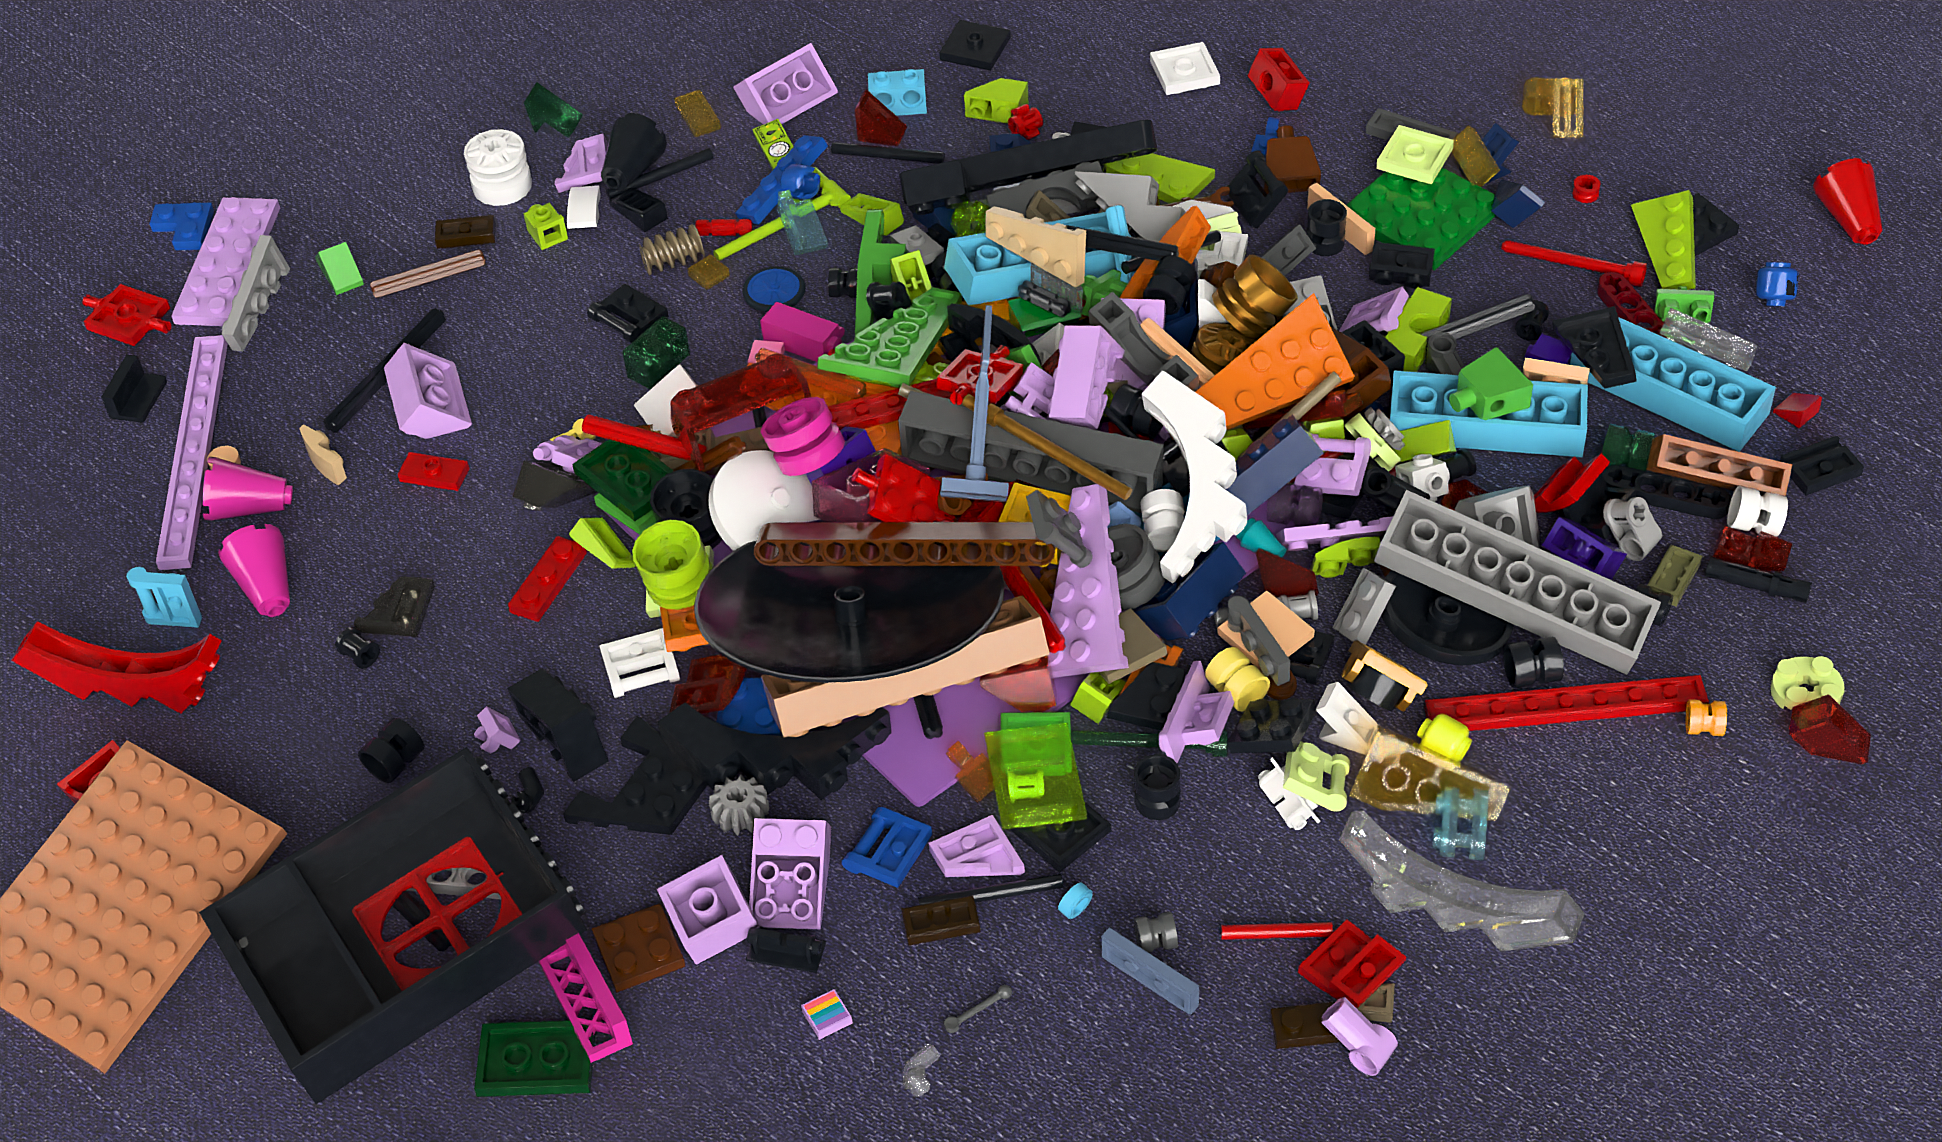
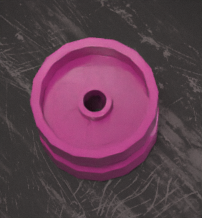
(803, 436)

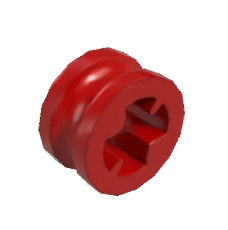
(1586, 188)

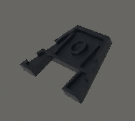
(653, 797)

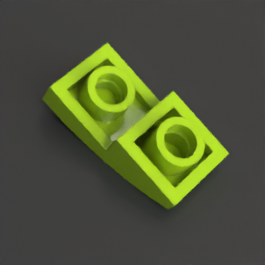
(1334, 559)

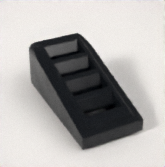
(640, 208)

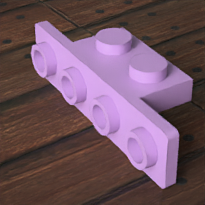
(1195, 714)

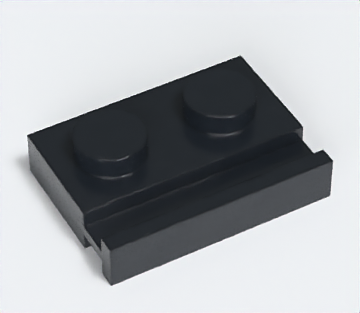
(1822, 465)

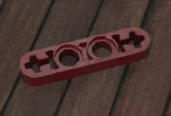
(1627, 294)

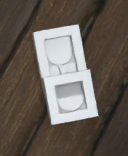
(583, 207)

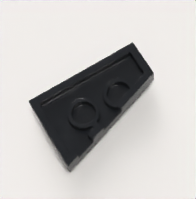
(1599, 345)

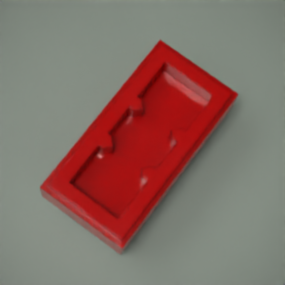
(433, 471)

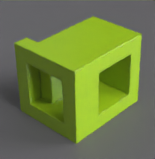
(542, 218)

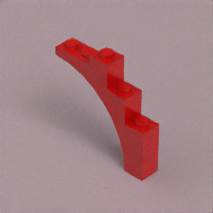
(128, 676)

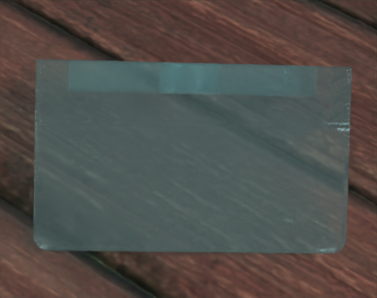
(801, 224)

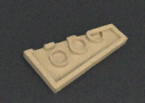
(1045, 245)

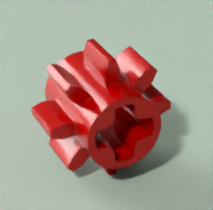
(1025, 121)

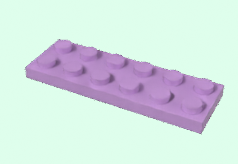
(223, 259)

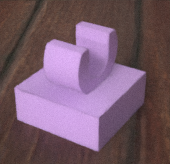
(496, 730)

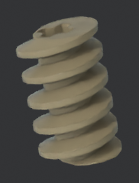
(671, 248)

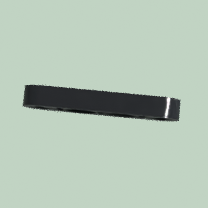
(1666, 488)

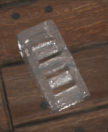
(1056, 285)

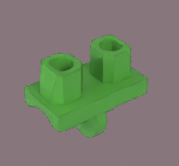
(1100, 287)
(1690, 302)

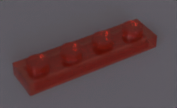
(1333, 405)

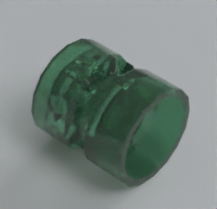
(1626, 447)

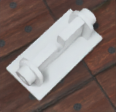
(1294, 808)

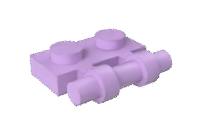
(1036, 389)
(565, 450)

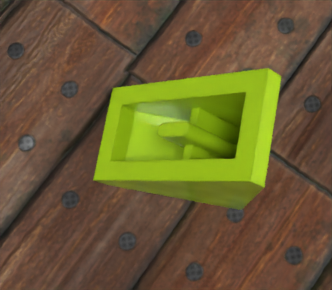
(911, 272)
(1096, 696)

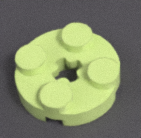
(1386, 455)
(1805, 670)

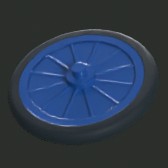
(772, 286)

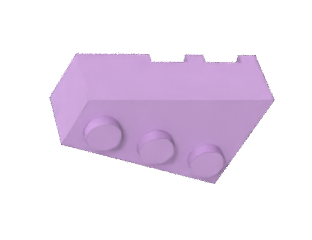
(1082, 375)

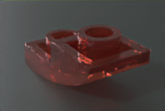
(1762, 552)

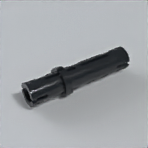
(1757, 579)

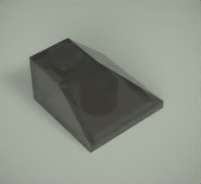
(548, 485)

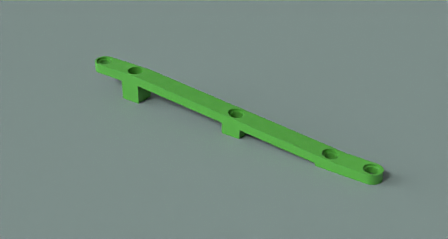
(873, 264)

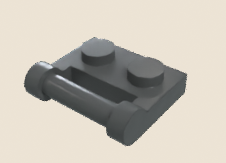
(1058, 528)

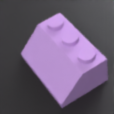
(786, 87)
(426, 393)

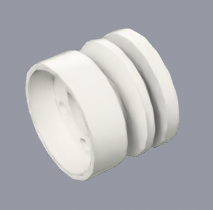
(498, 167)

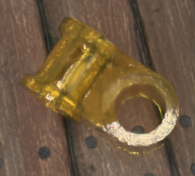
(1539, 97)

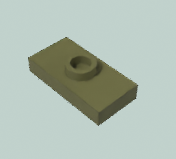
(1675, 572)

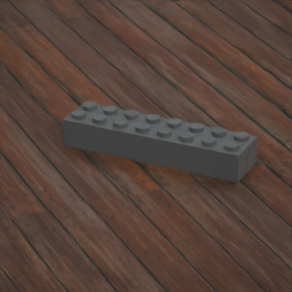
(941, 436)

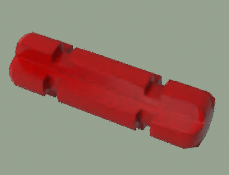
(724, 227)

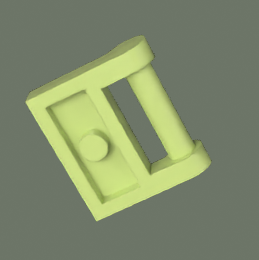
(1305, 776)

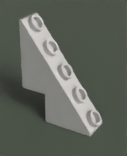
(1138, 198)

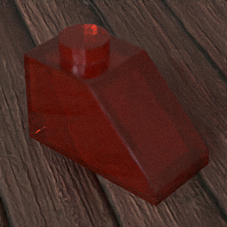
(1024, 686)
(1829, 731)

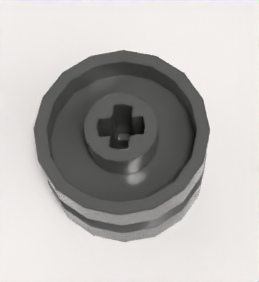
(1136, 565)

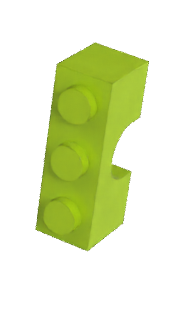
(1420, 314)

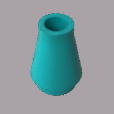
(1257, 535)

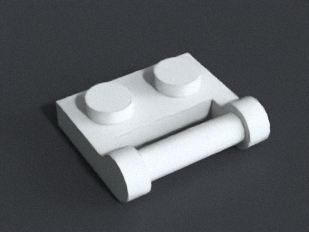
(637, 654)

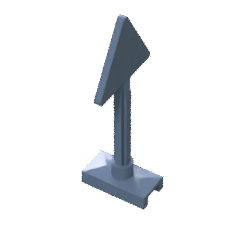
(974, 484)

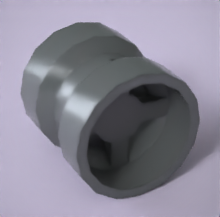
(1156, 932)

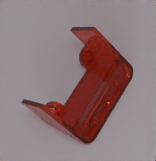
(732, 396)

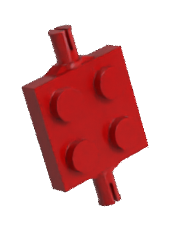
(126, 314)
(963, 373)
(901, 493)

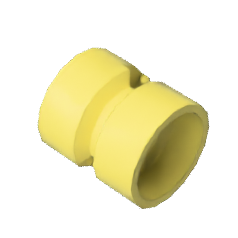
(1232, 672)

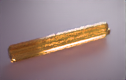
(825, 379)

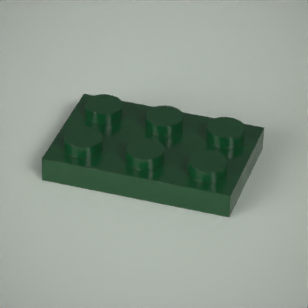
(622, 475)
(532, 1059)

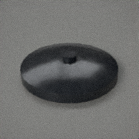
(1442, 625)

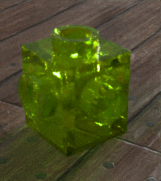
(966, 214)

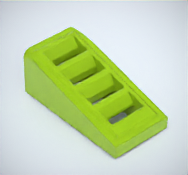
(892, 212)
(602, 542)

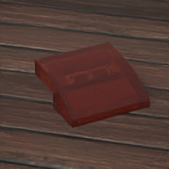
(709, 684)

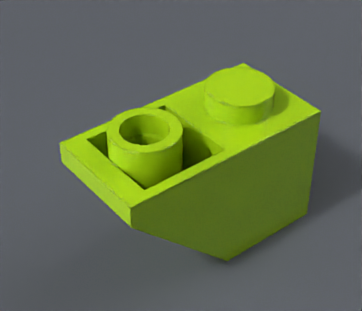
(996, 99)

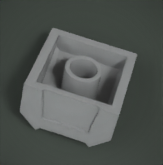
(1507, 511)

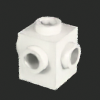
(1425, 474)

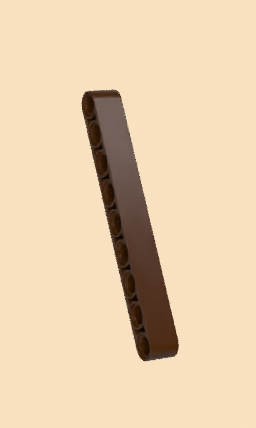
(890, 552)

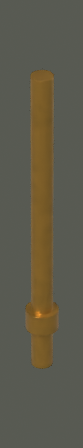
(996, 416)

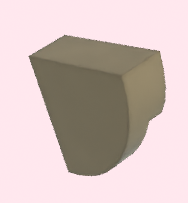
(1380, 1004)

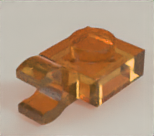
(974, 773)

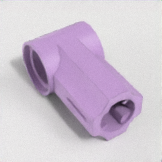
(1368, 1043)

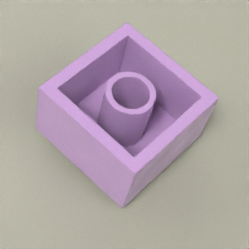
(708, 909)

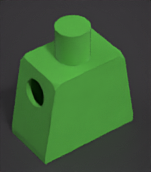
(1492, 387)

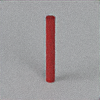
(1277, 930)

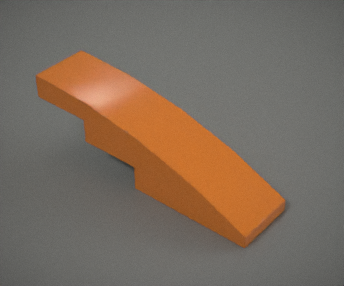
(1187, 234)

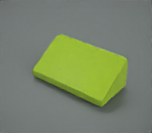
(1427, 439)

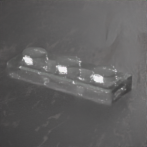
(1708, 339)

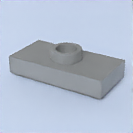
(918, 240)

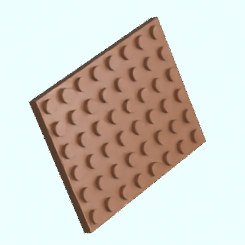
(116, 901)

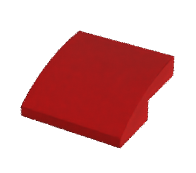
(1568, 483)
(1351, 964)

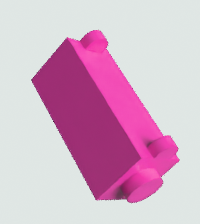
(800, 331)

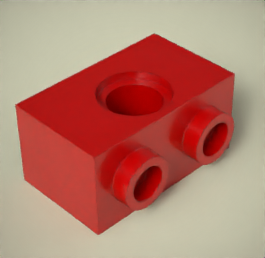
(1278, 79)

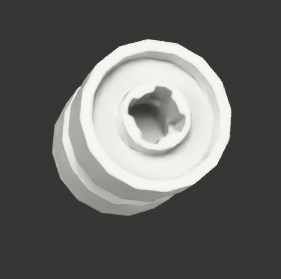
(1755, 511)
(1162, 517)

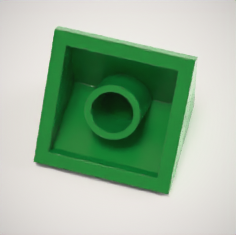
(1034, 320)

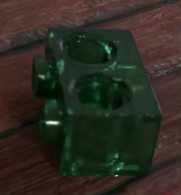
(656, 352)

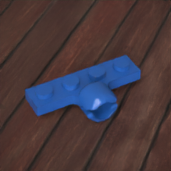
(792, 174)

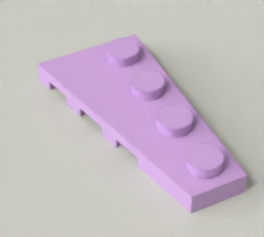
(1299, 537)

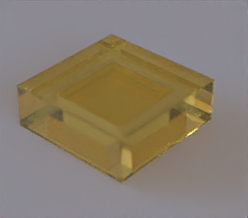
(708, 272)

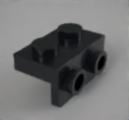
(1401, 265)
(1590, 506)

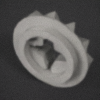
(1385, 428)

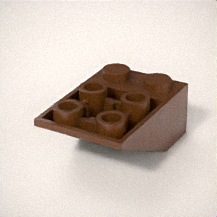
(1370, 373)

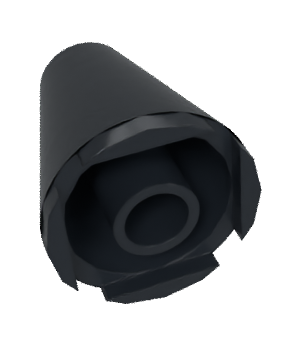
(631, 150)

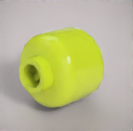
(1445, 736)

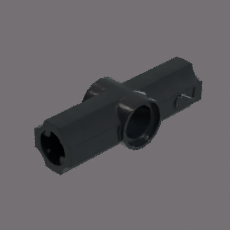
(1394, 489)

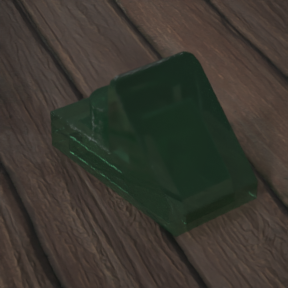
(547, 107)

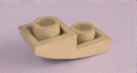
(323, 458)

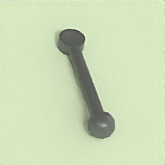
(952, 1023)

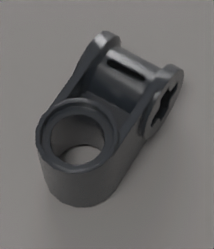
(887, 299)

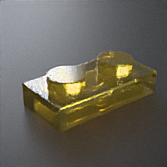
(1474, 157)

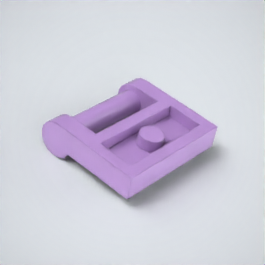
(1379, 311)
(1337, 475)

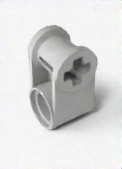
(1635, 528)

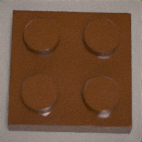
(638, 947)

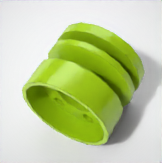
(671, 563)

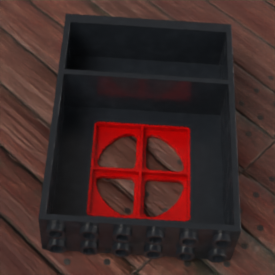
(319, 915)

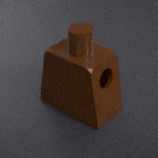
(1292, 160)

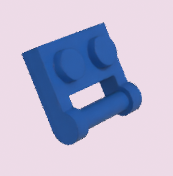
(895, 853)

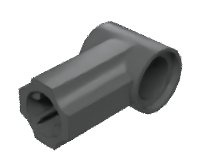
(1442, 355)

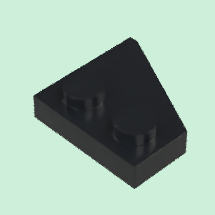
(1149, 697)

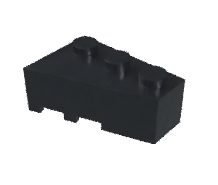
(561, 720)

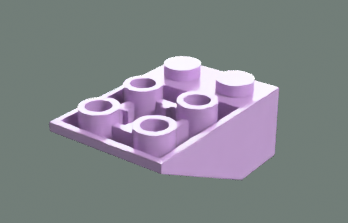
(789, 872)

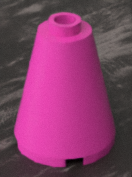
(242, 491)
(259, 567)

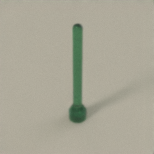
(1217, 748)

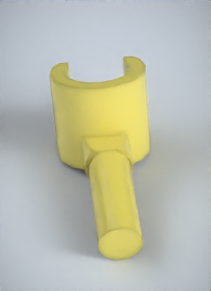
(577, 431)

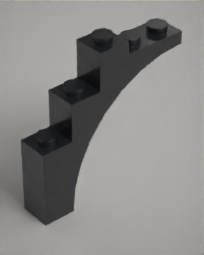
(814, 758)

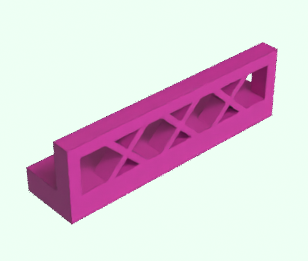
(600, 994)

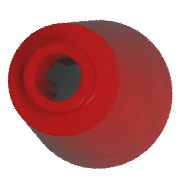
(1852, 198)

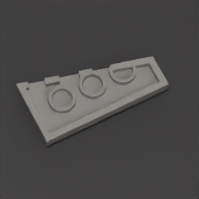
(252, 298)

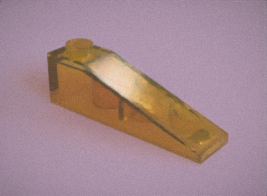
(1409, 775)

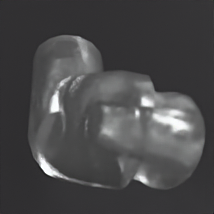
(915, 1070)

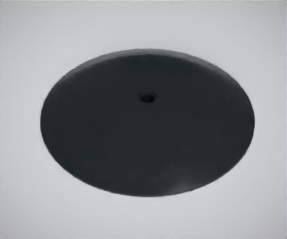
(843, 619)

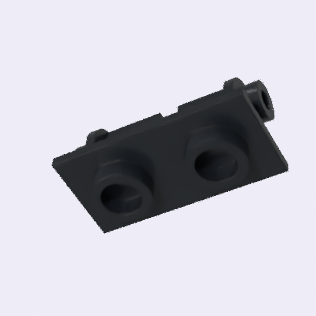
(785, 949)

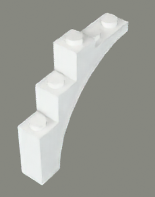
(1211, 509)

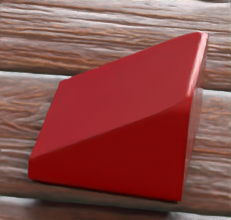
(1799, 408)

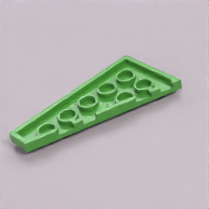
(898, 346)

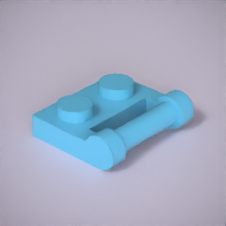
(173, 594)

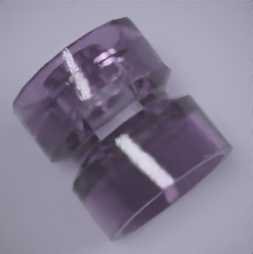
(1283, 505)

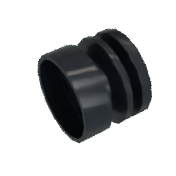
(685, 497)

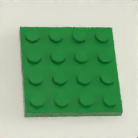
(1425, 214)

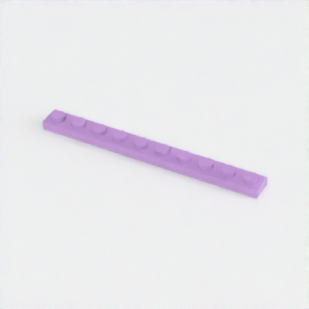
(191, 454)

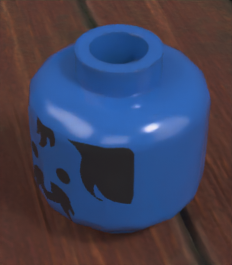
(1777, 283)

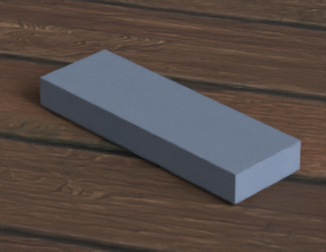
(1150, 971)

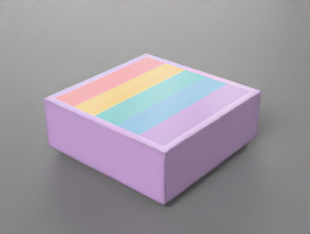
(826, 1014)

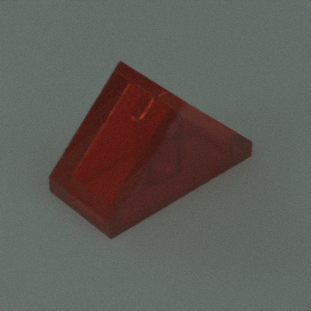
(877, 123)
(1283, 576)

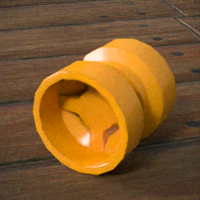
(1706, 717)

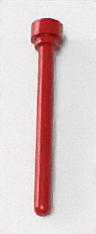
(1633, 272)

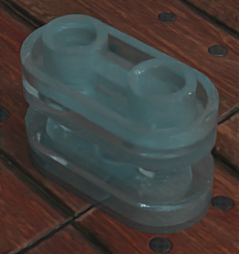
(1446, 837)

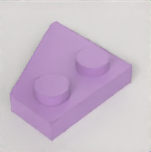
(584, 163)
(976, 851)

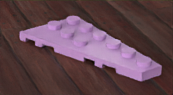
(1088, 597)

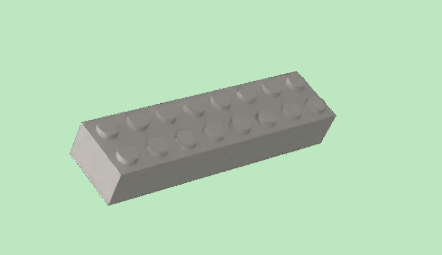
(1517, 582)

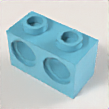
(900, 90)

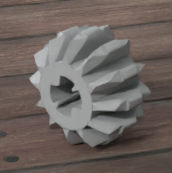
(738, 804)

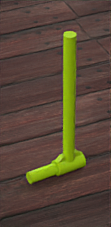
(831, 194)

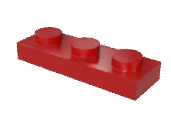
(547, 579)

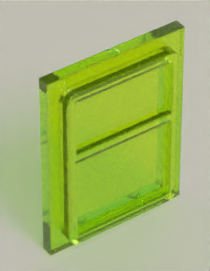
(1035, 776)

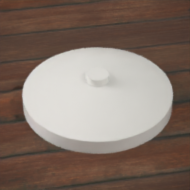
(754, 493)

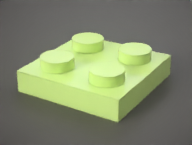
(1415, 154)

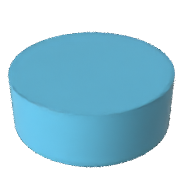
(1075, 900)

